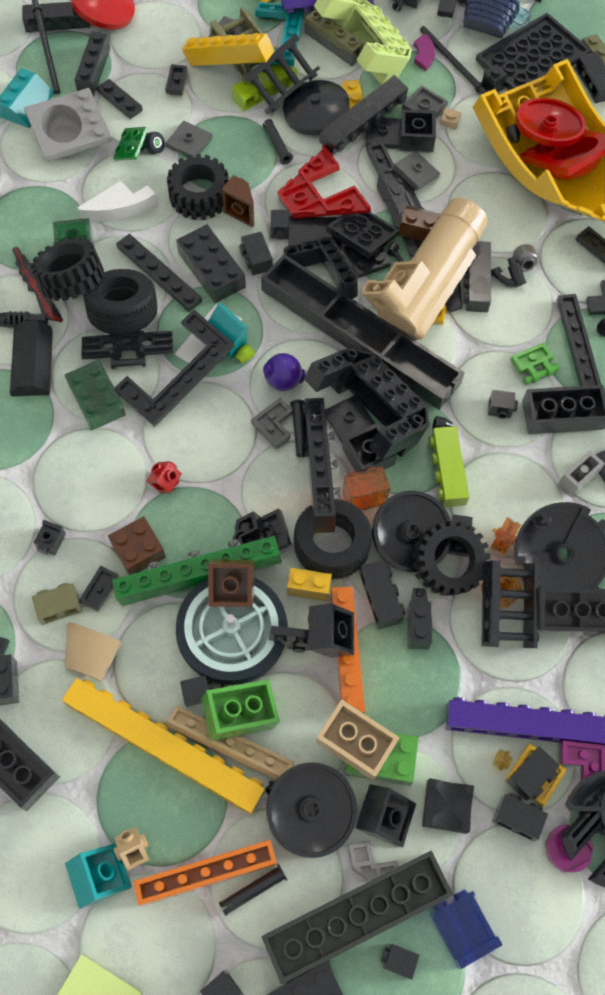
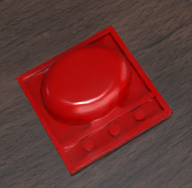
(568, 161)

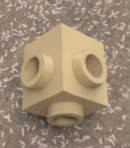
(131, 848)

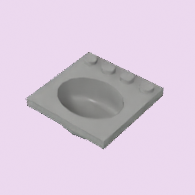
(68, 124)

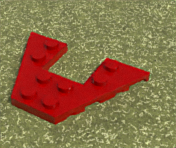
(303, 199)

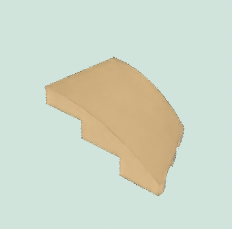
(89, 651)

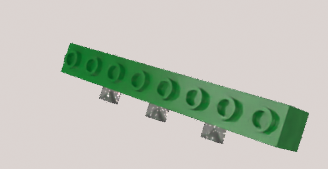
(192, 571)

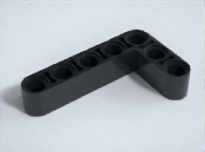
(326, 251)

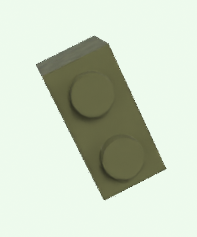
(56, 603)

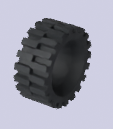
(197, 203)
(67, 269)
(426, 563)

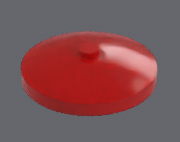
(105, 13)
(550, 122)

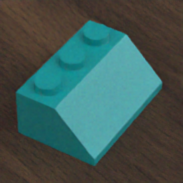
(22, 91)

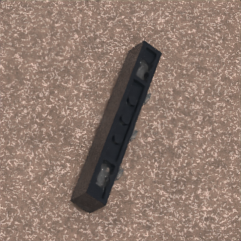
(320, 466)

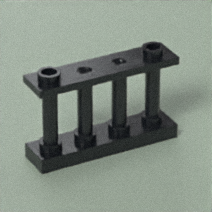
(265, 67)
(491, 604)

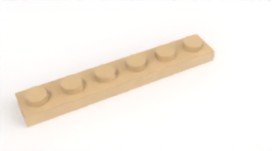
(234, 747)

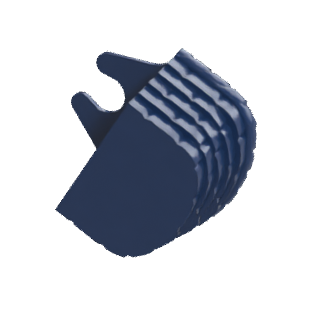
(490, 16)

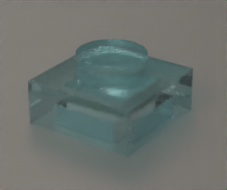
(522, 16)

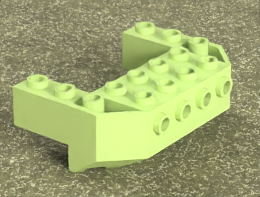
(384, 49)

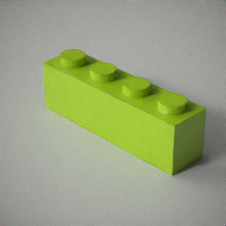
(248, 96)
(449, 467)

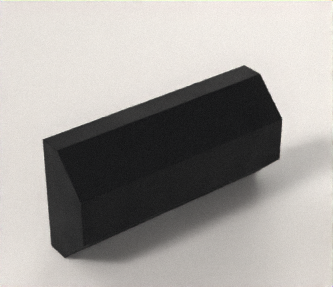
(31, 359)

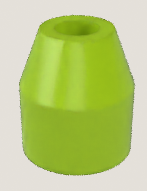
(245, 353)

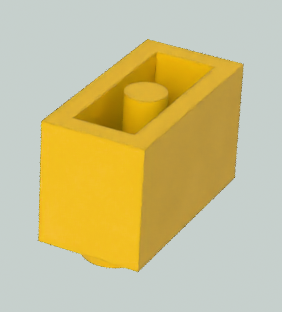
(309, 584)

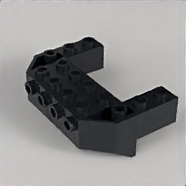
(380, 392)

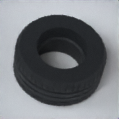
(121, 302)
(341, 563)

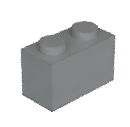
(581, 473)

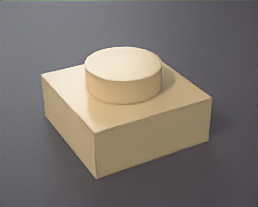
(450, 118)

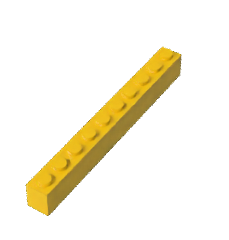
(164, 746)

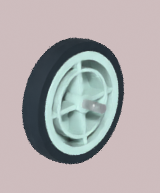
(230, 642)

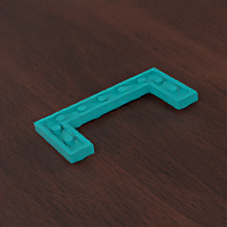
(292, 24)

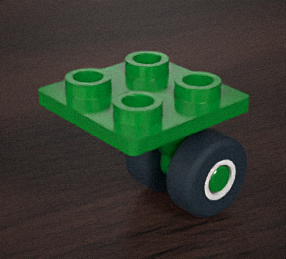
(138, 139)

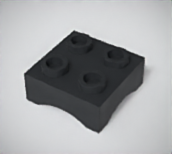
(448, 806)

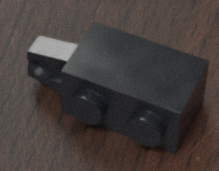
(419, 620)

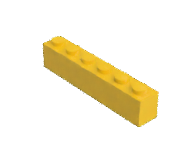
(228, 49)

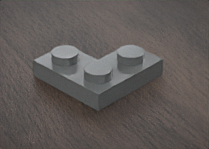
(269, 422)

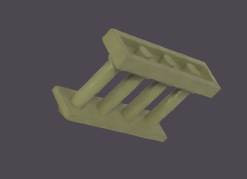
(251, 26)

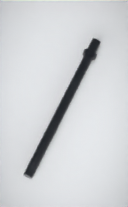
(37, 9)
(479, 86)

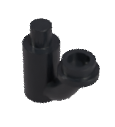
(515, 271)

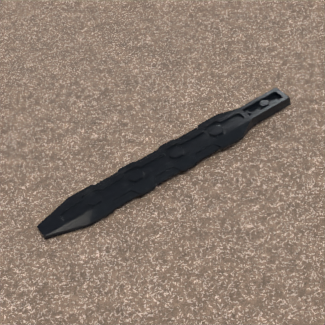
(397, 195)

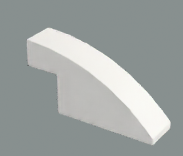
(118, 204)

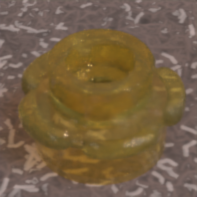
(502, 759)

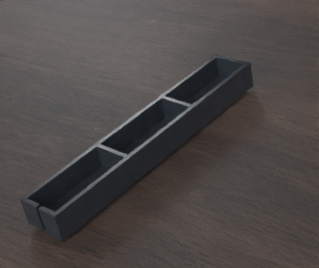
(360, 328)

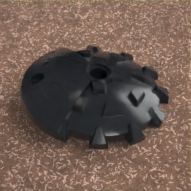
(566, 527)

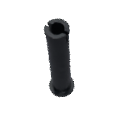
(285, 156)
(299, 427)
(253, 890)

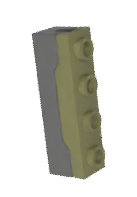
(333, 37)

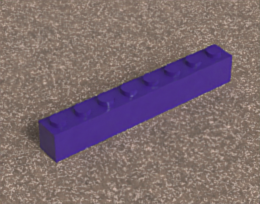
(524, 722)

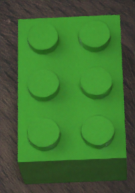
(240, 710)
(400, 764)

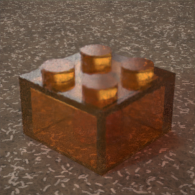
(366, 488)

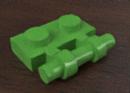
(530, 359)

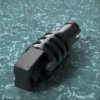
(12, 319)

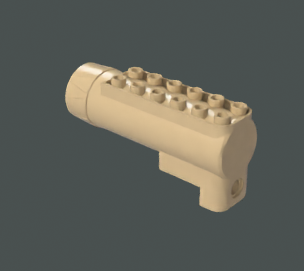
(420, 287)

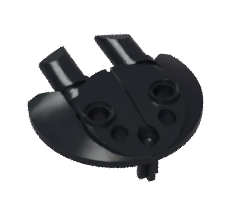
(589, 799)

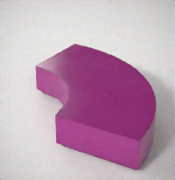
(425, 51)

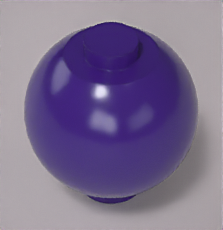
(283, 372)

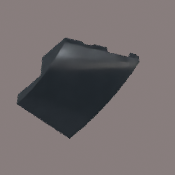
(254, 527)

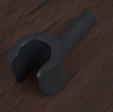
(392, 251)

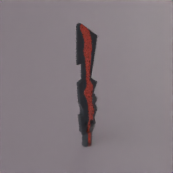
(46, 305)

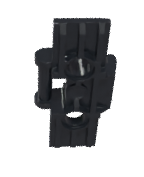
(160, 341)

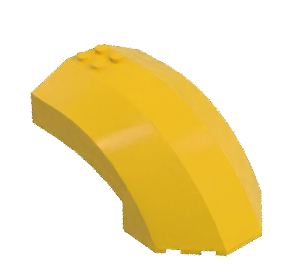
(499, 111)

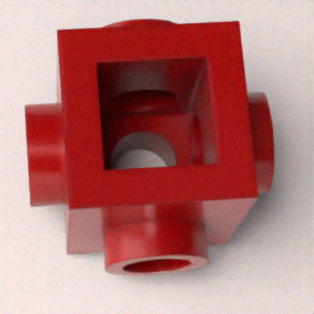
(164, 476)

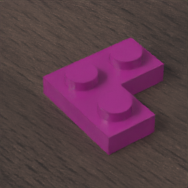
(588, 756)

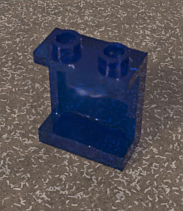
(464, 929)

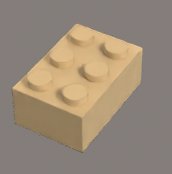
(357, 739)

